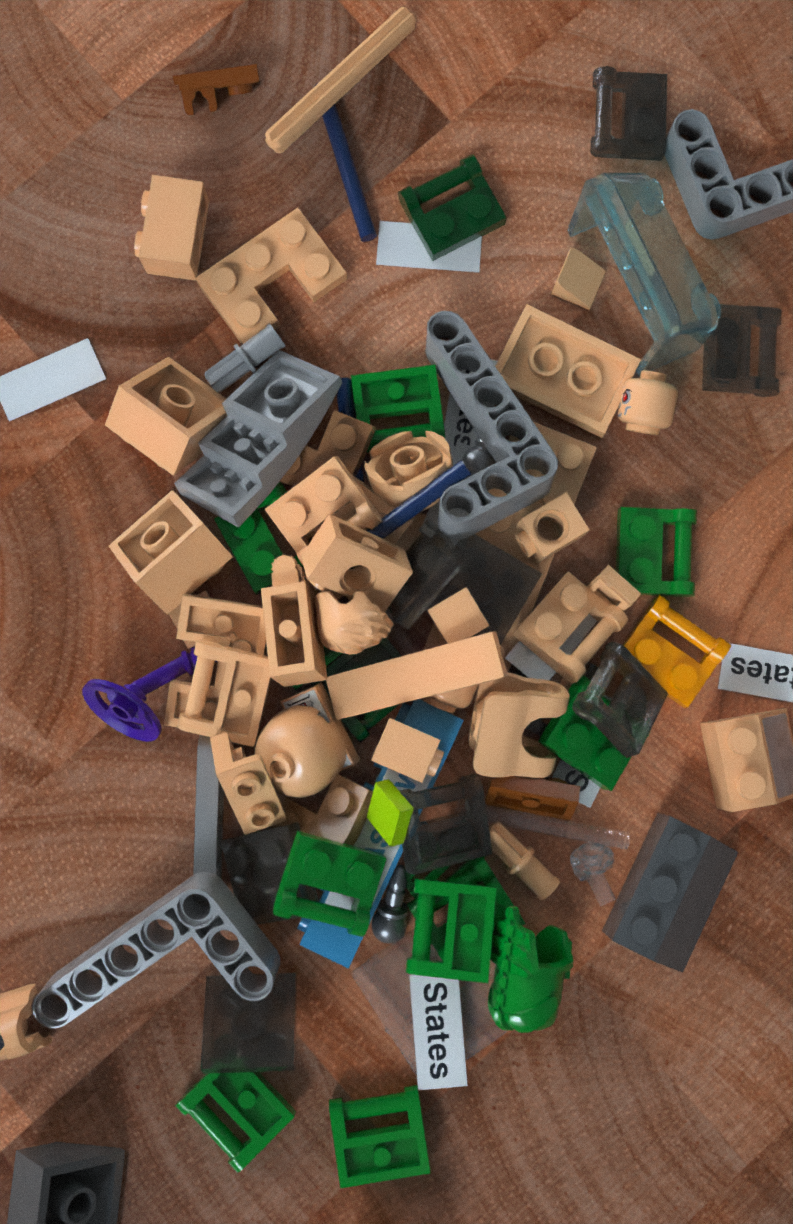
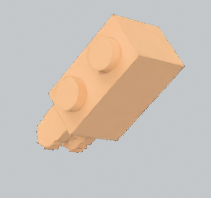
(291, 626)

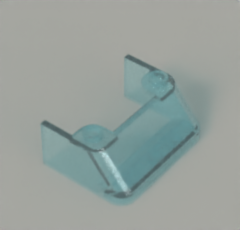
(651, 262)

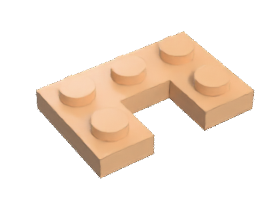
(284, 246)
(218, 621)

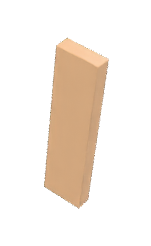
(417, 675)

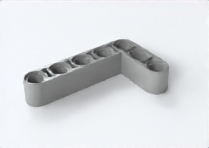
(721, 190)
(491, 425)
(153, 942)

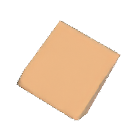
(578, 279)

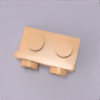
(246, 786)

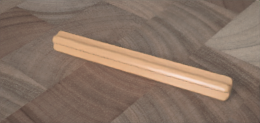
(340, 80)

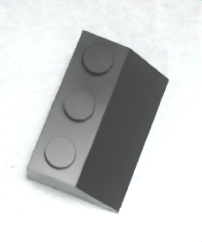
(669, 892)
(66, 1184)

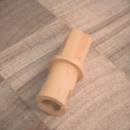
(522, 861)

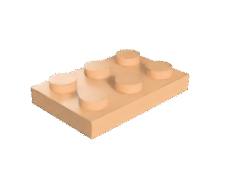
(565, 370)

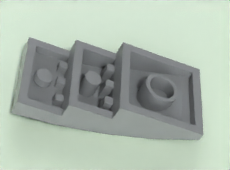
(259, 437)

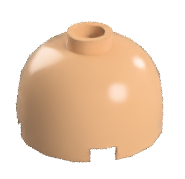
(406, 465)
(301, 751)

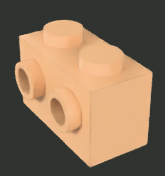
(172, 227)

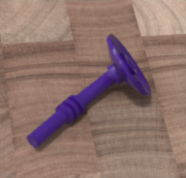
(129, 700)

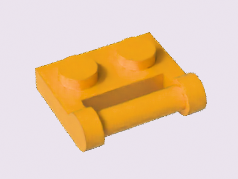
(669, 665)

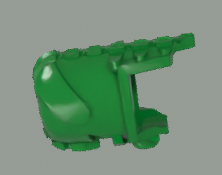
(527, 974)

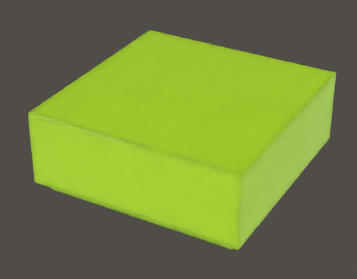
(389, 812)

